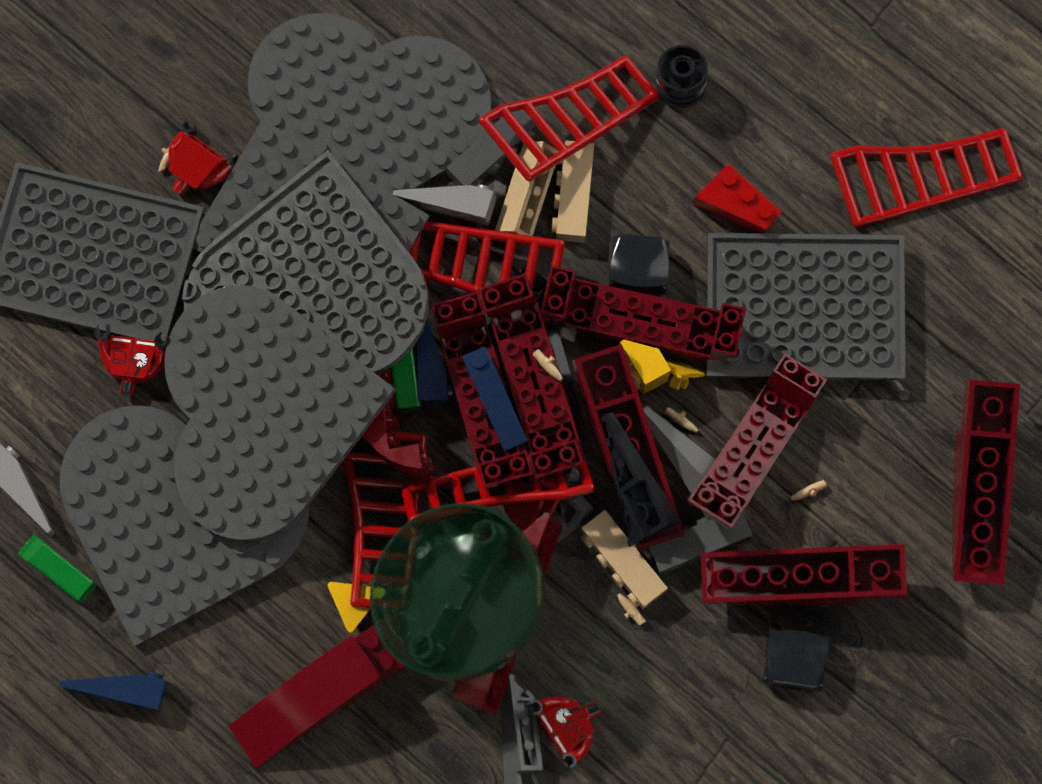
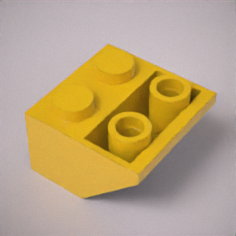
(646, 366)

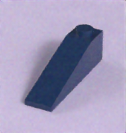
(432, 377)
(494, 399)
(133, 690)

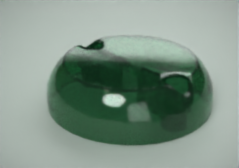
(457, 592)

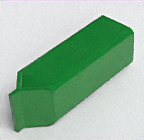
(406, 384)
(57, 569)

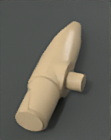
(164, 162)
(547, 364)
(680, 419)
(810, 490)
(631, 610)

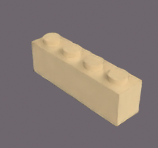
(574, 195)
(525, 197)
(624, 561)

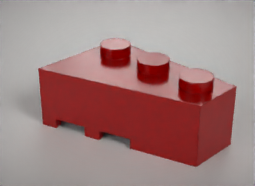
(739, 201)

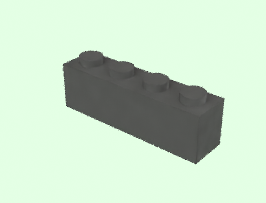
(484, 154)
(702, 538)

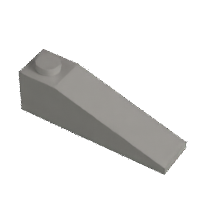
(461, 202)
(18, 487)

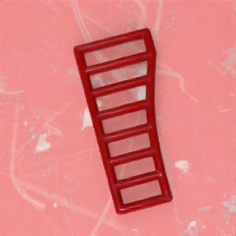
(551, 100)
(910, 152)
(488, 236)
(486, 500)
(359, 505)

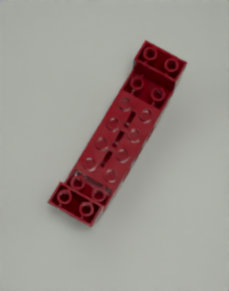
(650, 320)
(462, 330)
(538, 395)
(383, 438)
(757, 442)

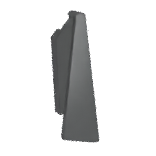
(519, 736)

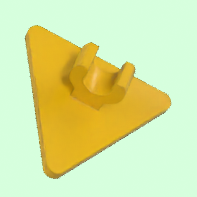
(682, 373)
(341, 595)

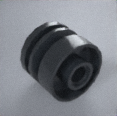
(681, 76)

